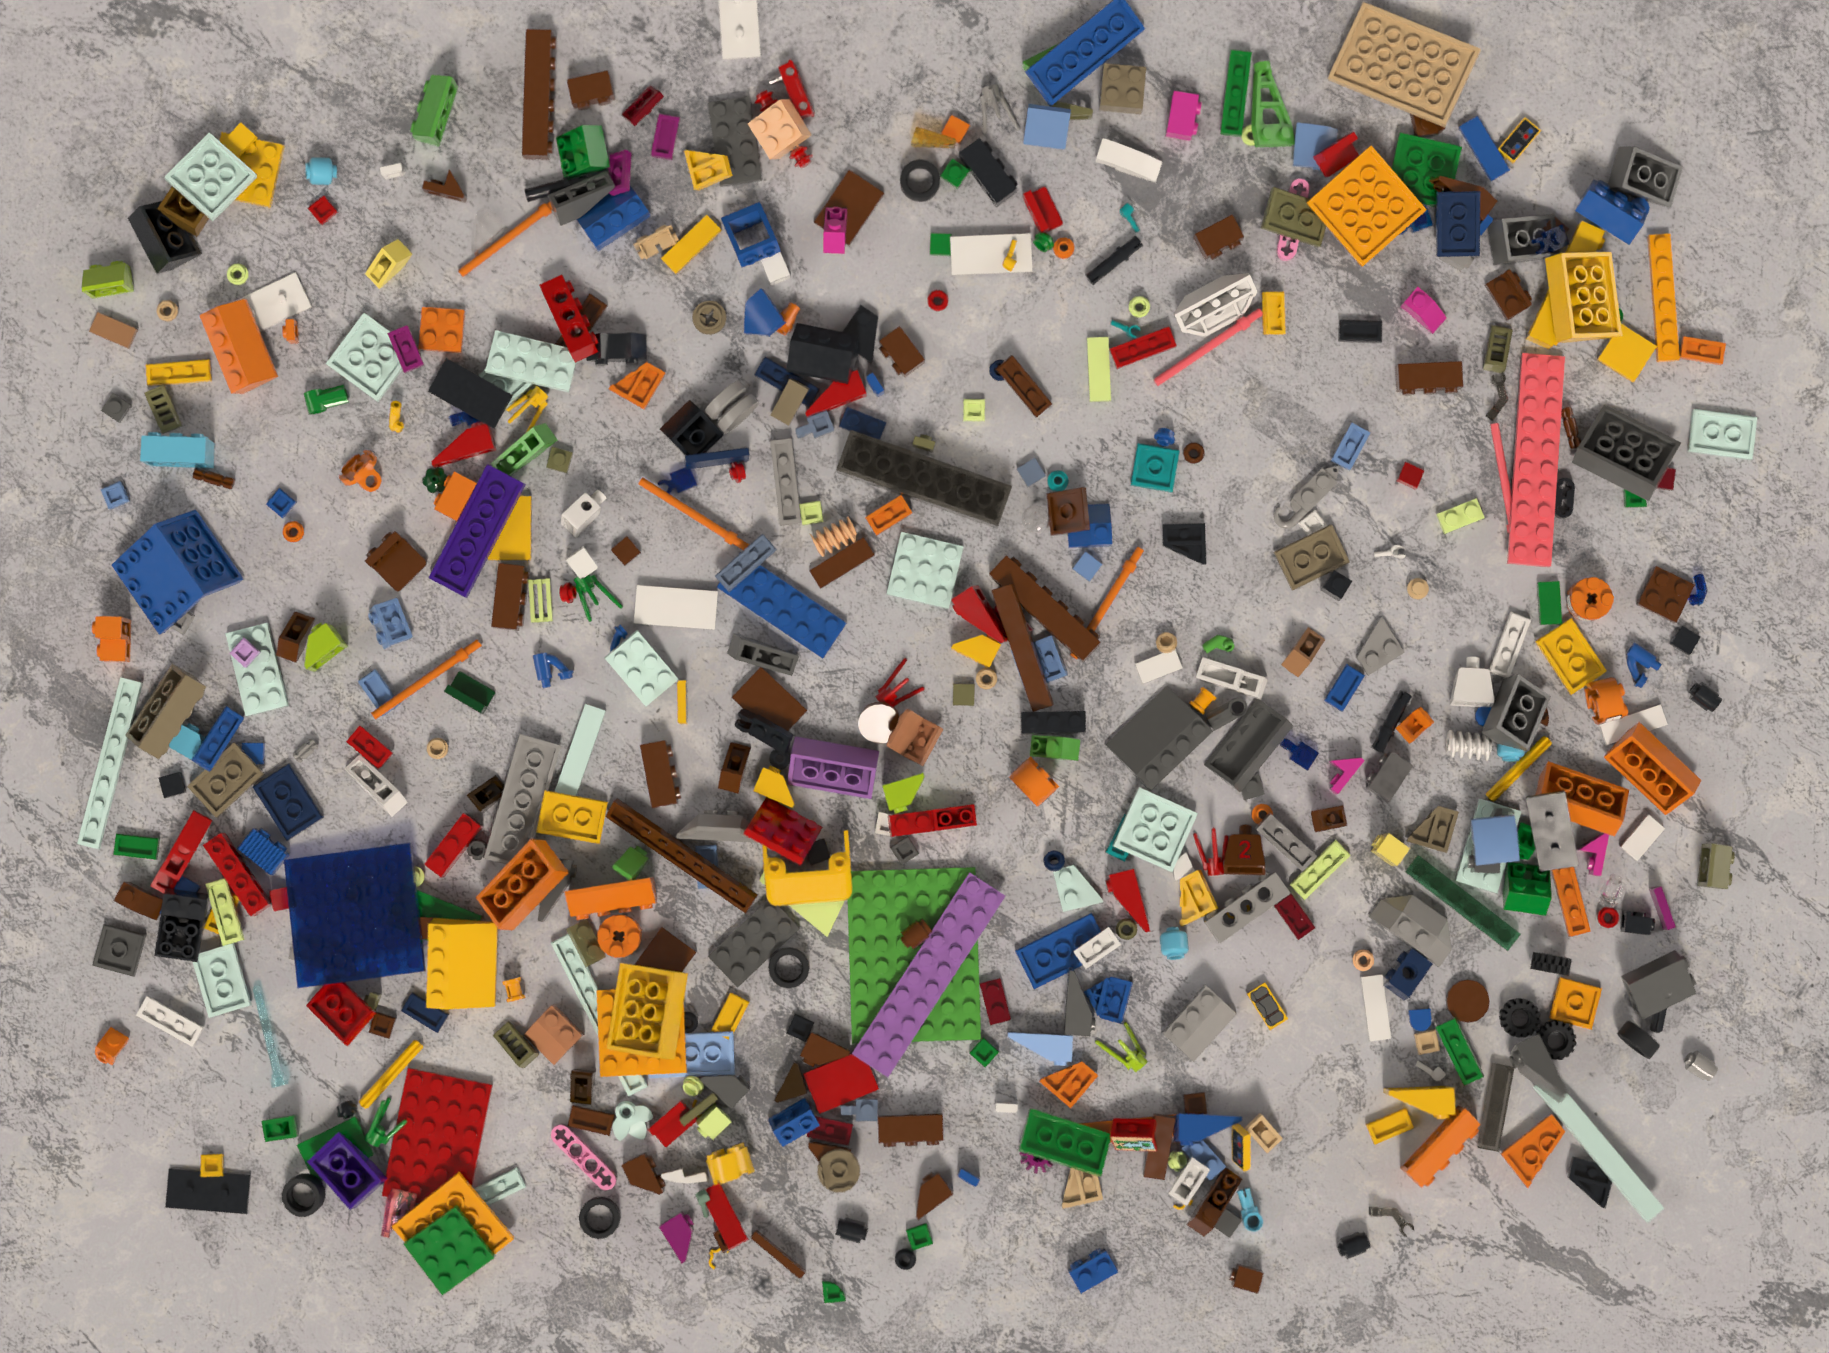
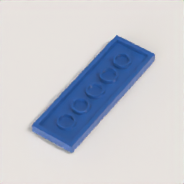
(1084, 50)
(788, 610)

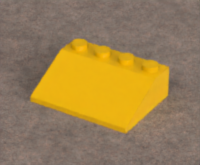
(1583, 296)
(461, 964)
(647, 1011)

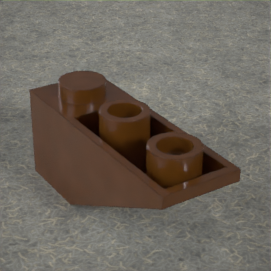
(1445, 184)
(1214, 1202)

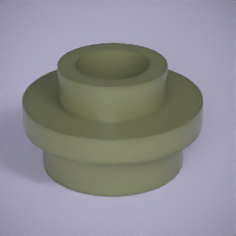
(1133, 929)

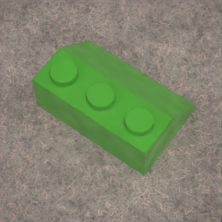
(434, 109)

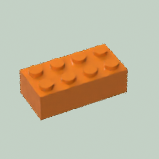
(1589, 799)
(522, 884)

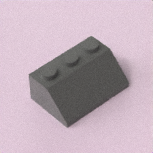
(1516, 713)

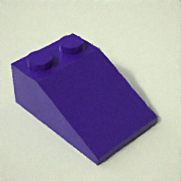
(347, 1171)

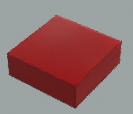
(322, 210)

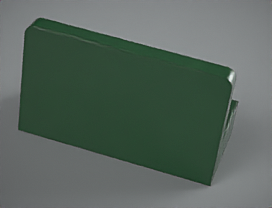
(470, 692)

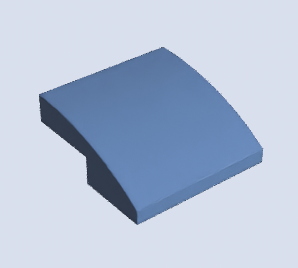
(1309, 141)
(1049, 659)
(1495, 839)

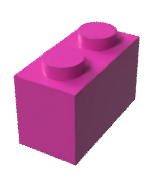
(1182, 116)

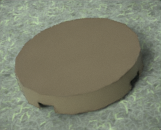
(838, 1170)

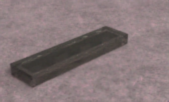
(1495, 1107)

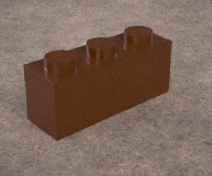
(1429, 377)
(509, 597)
(660, 774)
(910, 1129)

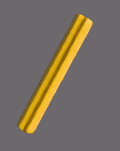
(1519, 768)
(390, 1074)

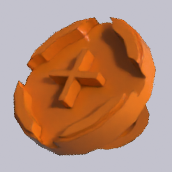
(358, 469)

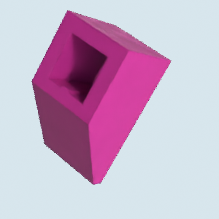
(835, 230)

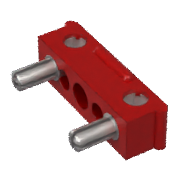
(795, 88)

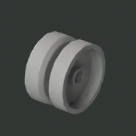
(731, 406)

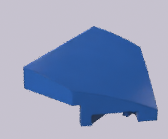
(761, 315)
(1110, 998)

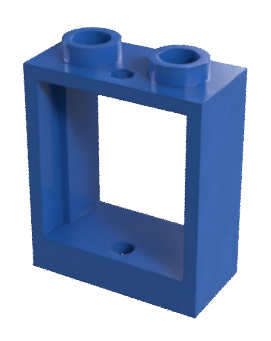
(744, 219)

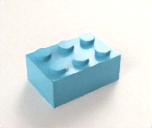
(177, 450)

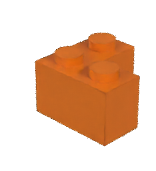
(114, 638)

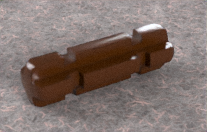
(1570, 427)
(213, 478)

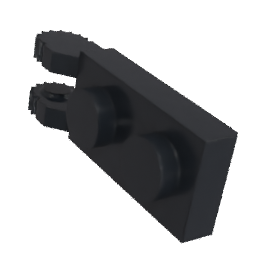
(764, 730)

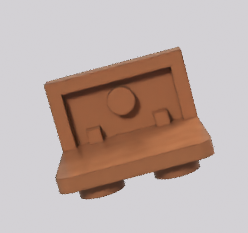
(914, 737)

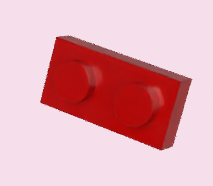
(369, 747)

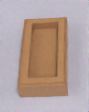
(113, 330)

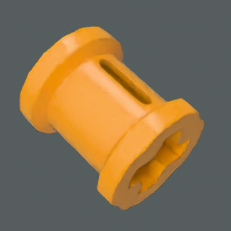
(1202, 700)
(513, 989)

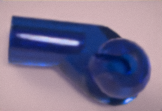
(1701, 590)

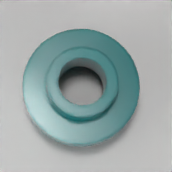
(1060, 487)

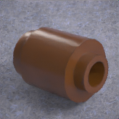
(915, 934)

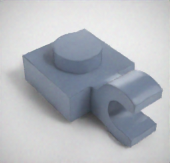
(817, 425)
(864, 1109)

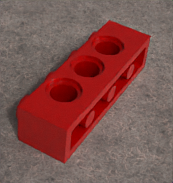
(580, 346)
(237, 874)

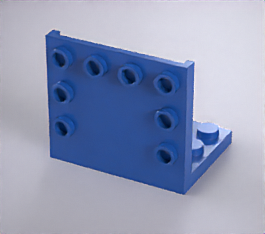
(175, 568)

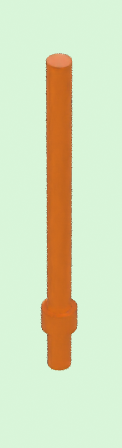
(544, 210)
(730, 537)
(1128, 567)
(461, 655)

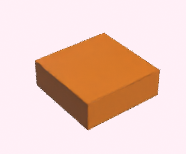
(955, 129)

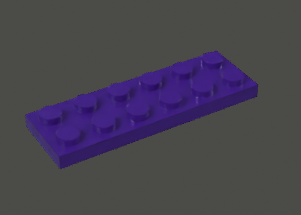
(477, 531)

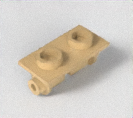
(648, 243)

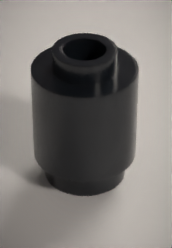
(1705, 696)
(851, 1230)
(1353, 1245)

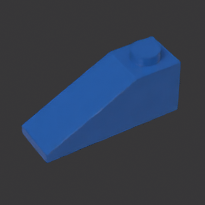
(1195, 1127)

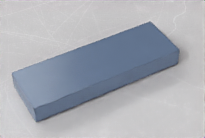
(745, 562)

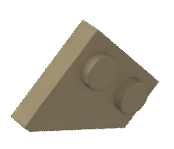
(1435, 830)

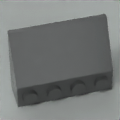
(1626, 452)
(1159, 738)

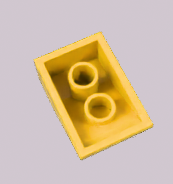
(1431, 1099)

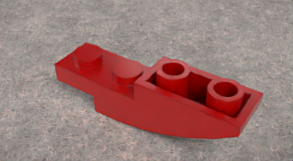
(932, 820)
(181, 852)

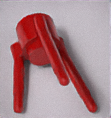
(888, 695)
(1215, 865)

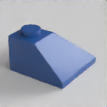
(1100, 529)

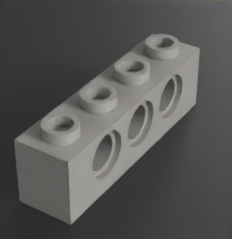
(1277, 892)

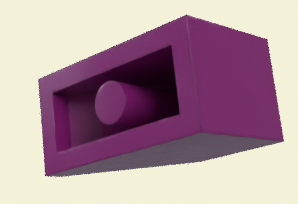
(679, 1233)

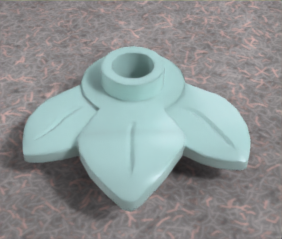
(633, 1123)

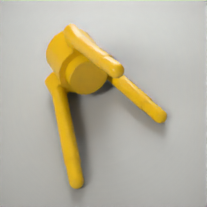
(536, 398)

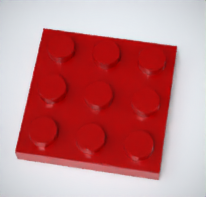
(783, 830)

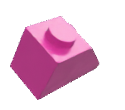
(1424, 310)

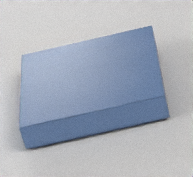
(1047, 126)

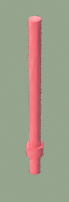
(1242, 324)
(1503, 474)

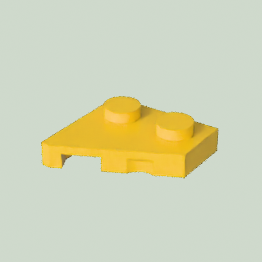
(707, 168)
(1195, 898)

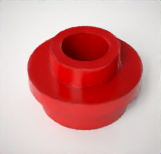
(934, 294)
(737, 472)
(567, 593)
(1614, 917)

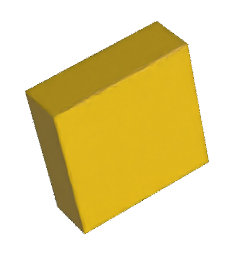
(212, 1165)

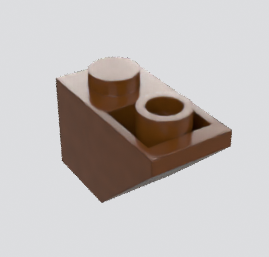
(642, 1174)

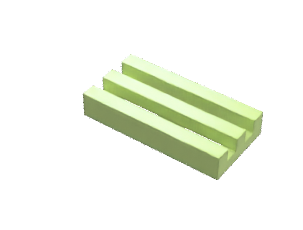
(539, 582)

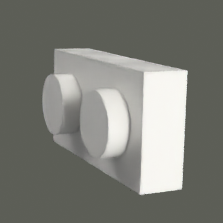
(1097, 947)

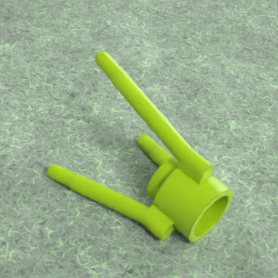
(1134, 1059)

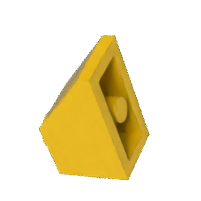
(979, 649)
(774, 786)

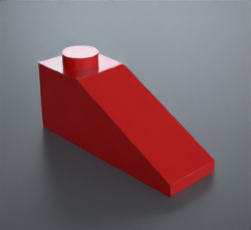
(838, 395)
(470, 443)
(976, 610)
(1127, 893)

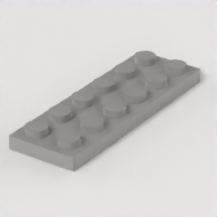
(521, 798)

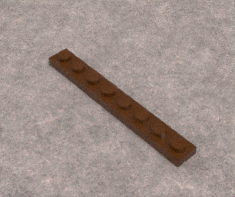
(681, 855)

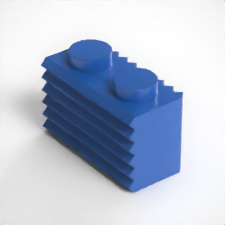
(263, 850)

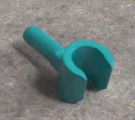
(1126, 212)
(1127, 329)

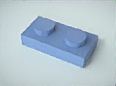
(1350, 446)
(1205, 1156)

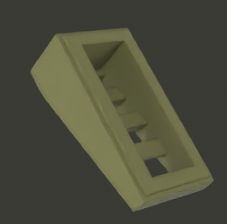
(1077, 112)
(1494, 362)
(170, 406)
(528, 1058)

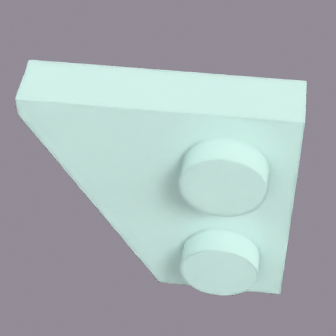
(1074, 889)

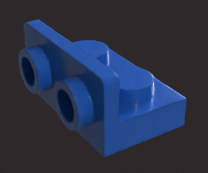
(793, 1122)
(1092, 1270)

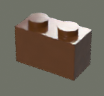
(591, 90)
(1219, 237)
(901, 352)

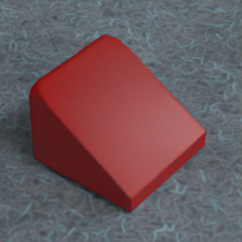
(1410, 475)
(279, 899)

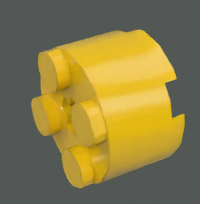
(729, 1164)

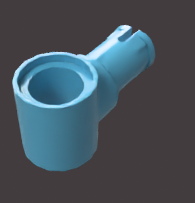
(1249, 1209)

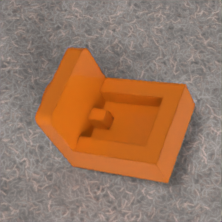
(1414, 724)
(110, 1046)

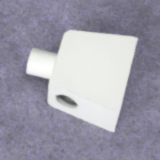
(577, 519)
(1472, 686)

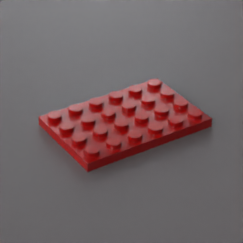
(440, 1134)

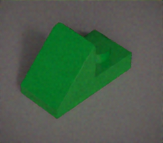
(280, 1128)

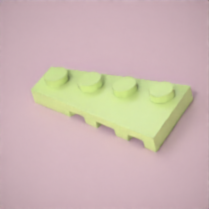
(818, 914)

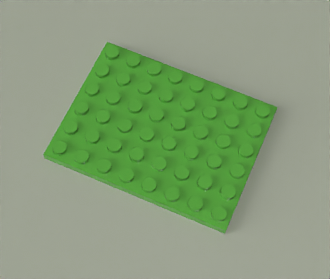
(877, 912)

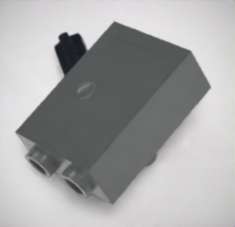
(1659, 986)

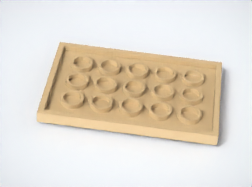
(1404, 64)

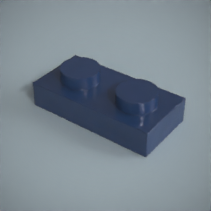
(862, 423)

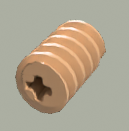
(834, 537)

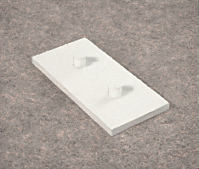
(739, 29)
(987, 253)
(278, 301)
(675, 607)

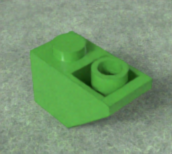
(1055, 747)

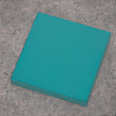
(1155, 468)

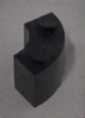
(619, 347)

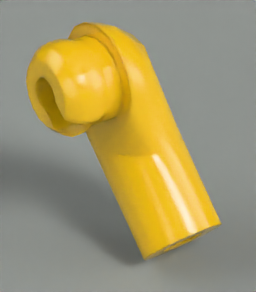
(394, 417)

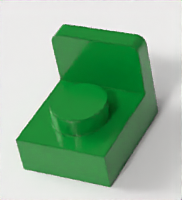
(1525, 841)

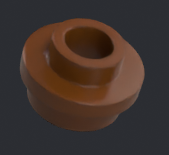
(1193, 446)

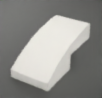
(679, 1176)

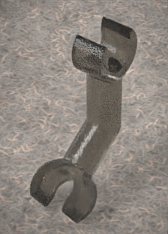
(1503, 397)
(1391, 1211)

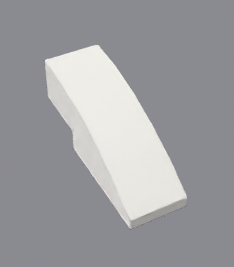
(1128, 160)
(1231, 678)

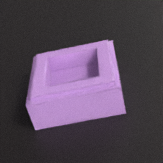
(245, 652)

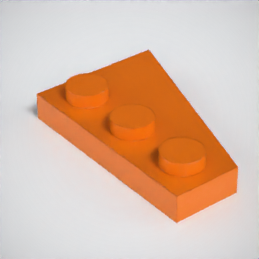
(1533, 1148)

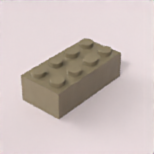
(166, 711)

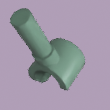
(703, 1197)

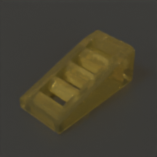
(931, 139)

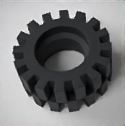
(1551, 963)
(1510, 1008)
(1568, 1035)

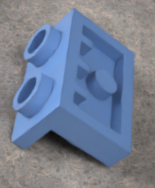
(389, 623)

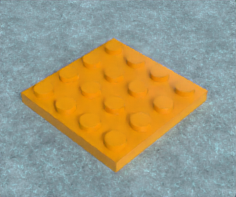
(1366, 206)
(627, 1064)
(460, 1193)

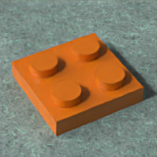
(441, 330)

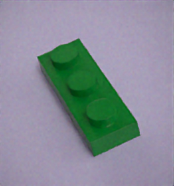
(1459, 1051)

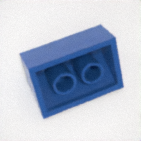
(613, 218)

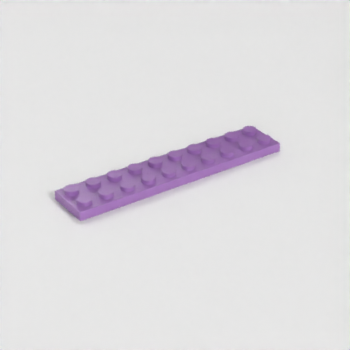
(928, 975)

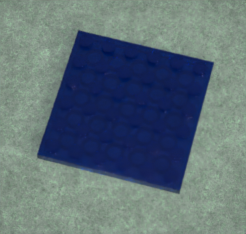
(354, 915)

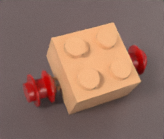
(780, 129)

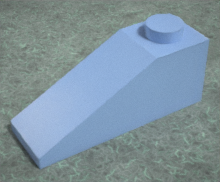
(1050, 1046)

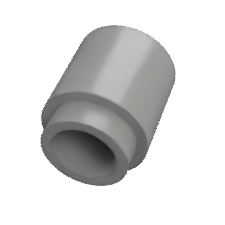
(1700, 1066)

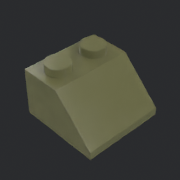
(1715, 866)

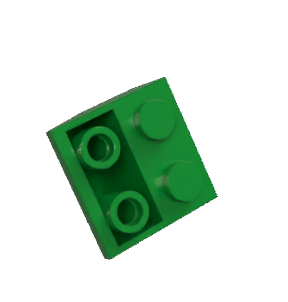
(582, 151)
(1526, 889)

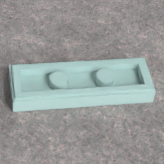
(501, 1186)

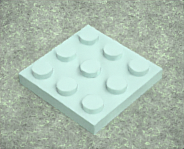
(210, 177)
(367, 358)
(925, 570)
(1155, 829)

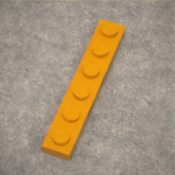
(1663, 297)

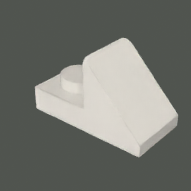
(581, 562)
(1188, 1181)

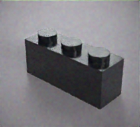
(988, 172)
(1053, 722)

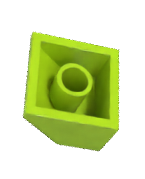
(107, 280)
(322, 646)
(902, 792)

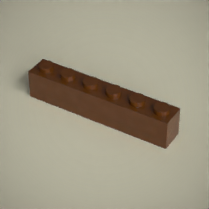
(538, 94)
(1046, 610)

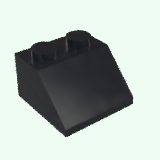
(691, 430)

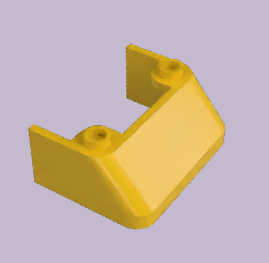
(810, 886)

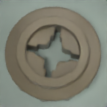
(706, 308)

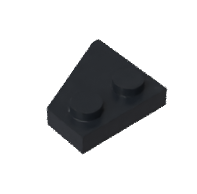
(864, 324)
(1186, 540)
(1590, 1179)

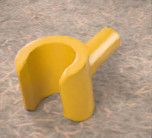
(1009, 262)

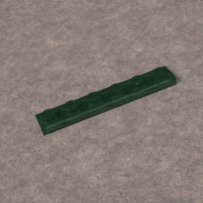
(1462, 903)

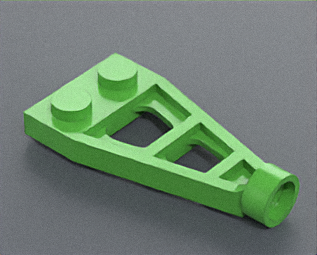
(1269, 134)

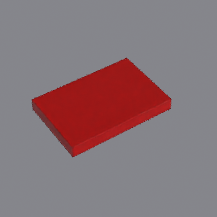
(341, 1011)
(840, 1082)

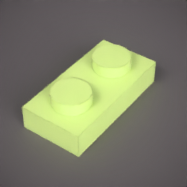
(1460, 516)

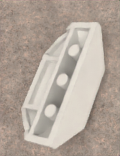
(1215, 304)

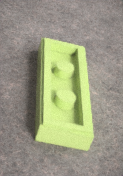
(1098, 369)
(1319, 869)
(225, 912)

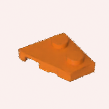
(639, 385)
(1070, 1082)

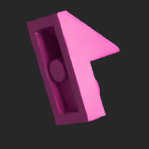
(1348, 768)
(1598, 847)

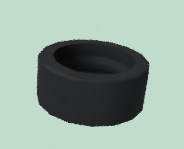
(922, 164)
(773, 971)
(1638, 1039)
(317, 1188)
(602, 1233)

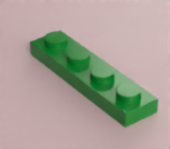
(1235, 93)

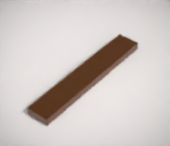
(1022, 647)

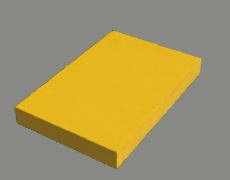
(516, 536)
(1570, 656)
(571, 817)

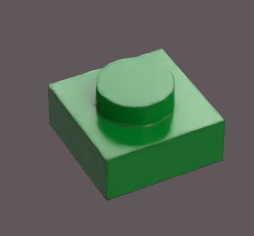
(955, 173)

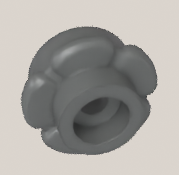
(471, 850)

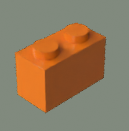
(455, 496)

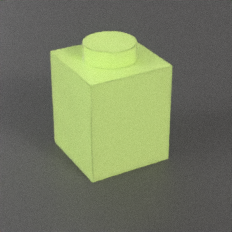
(712, 1121)

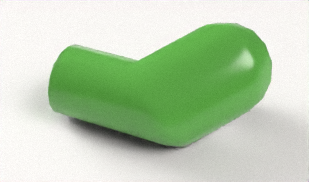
(1220, 642)

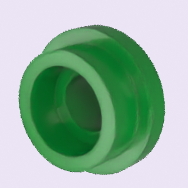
(1043, 242)

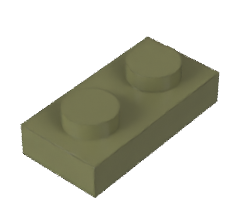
(586, 943)

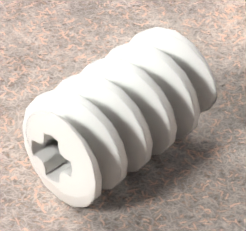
(1468, 745)

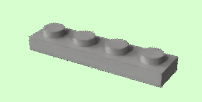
(785, 482)

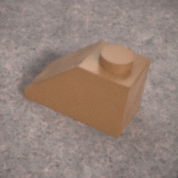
(1303, 652)

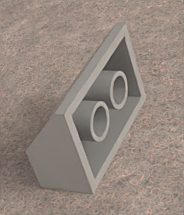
(1199, 1023)

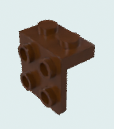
(395, 561)

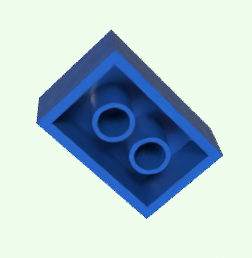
(1612, 211)

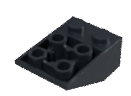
(181, 924)

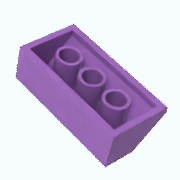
(833, 767)

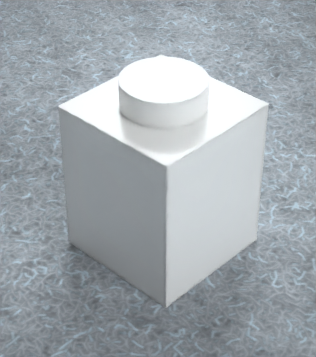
(775, 269)

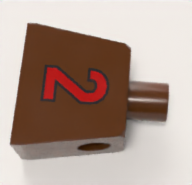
(1244, 853)

